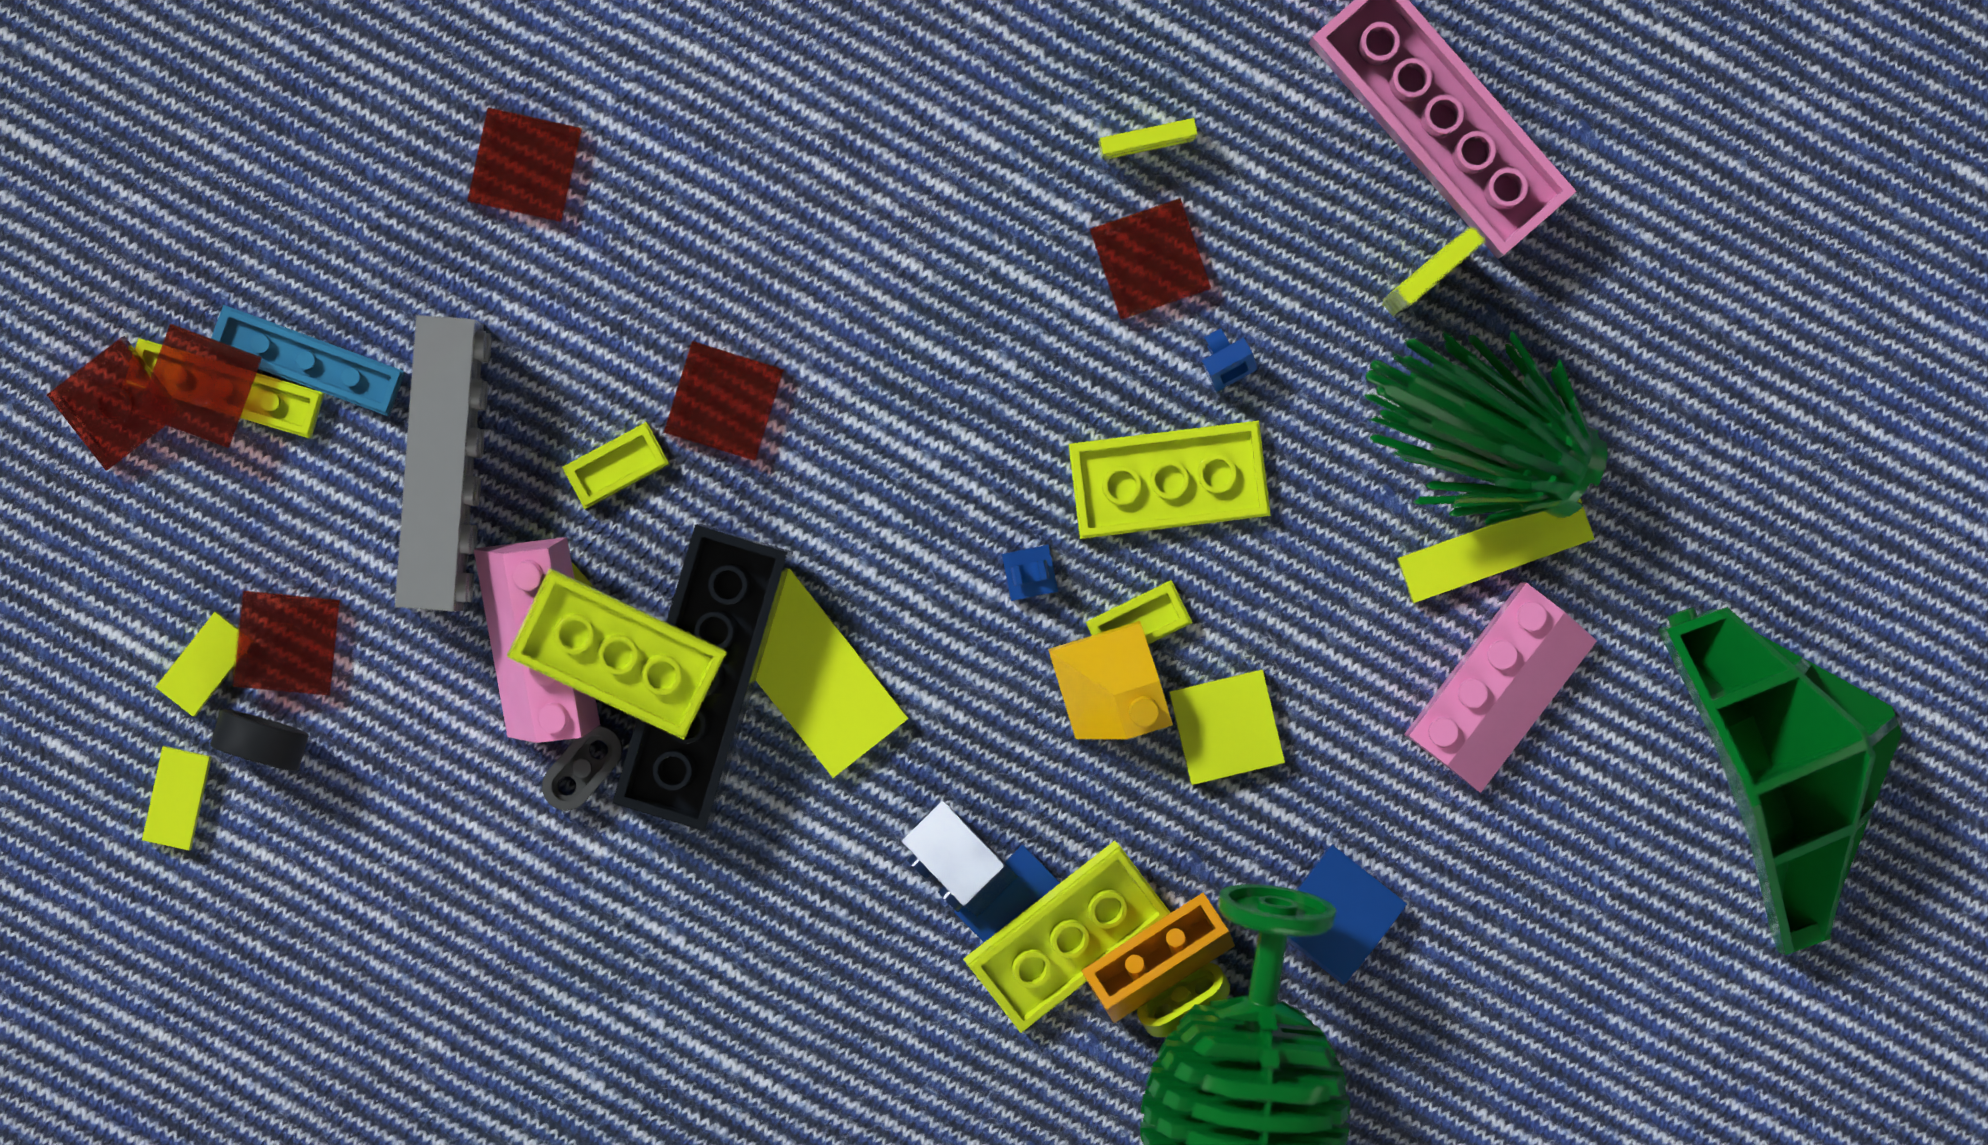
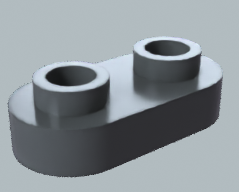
(583, 768)

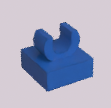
(1227, 361)
(1029, 572)

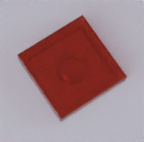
(525, 165)
(1150, 259)
(199, 386)
(724, 401)
(104, 403)
(285, 643)

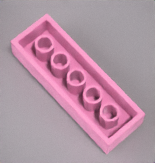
(1443, 119)

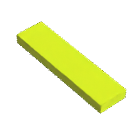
(269, 400)
(1490, 552)

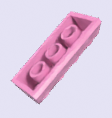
(1501, 686)
(532, 703)

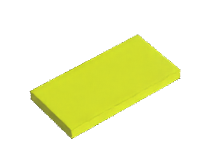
(1432, 271)
(1169, 479)
(616, 653)
(823, 682)
(1043, 950)

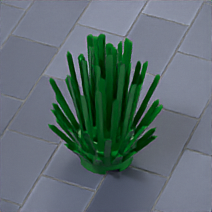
(1533, 455)

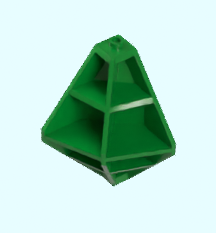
(1798, 757)

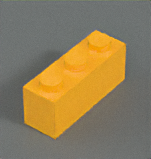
(1158, 957)

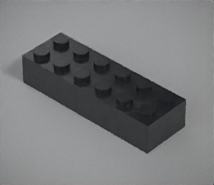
(730, 600)

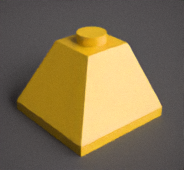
(1111, 685)

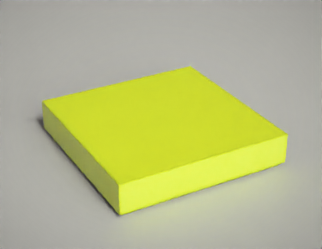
(1226, 727)

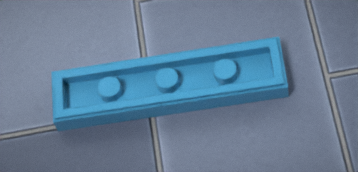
(311, 361)

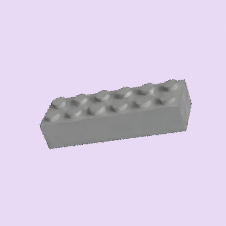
(441, 463)

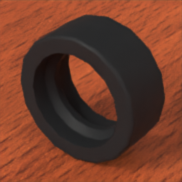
(259, 740)

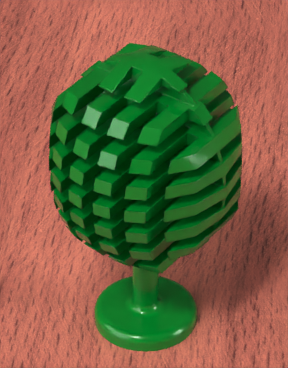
(1251, 1062)

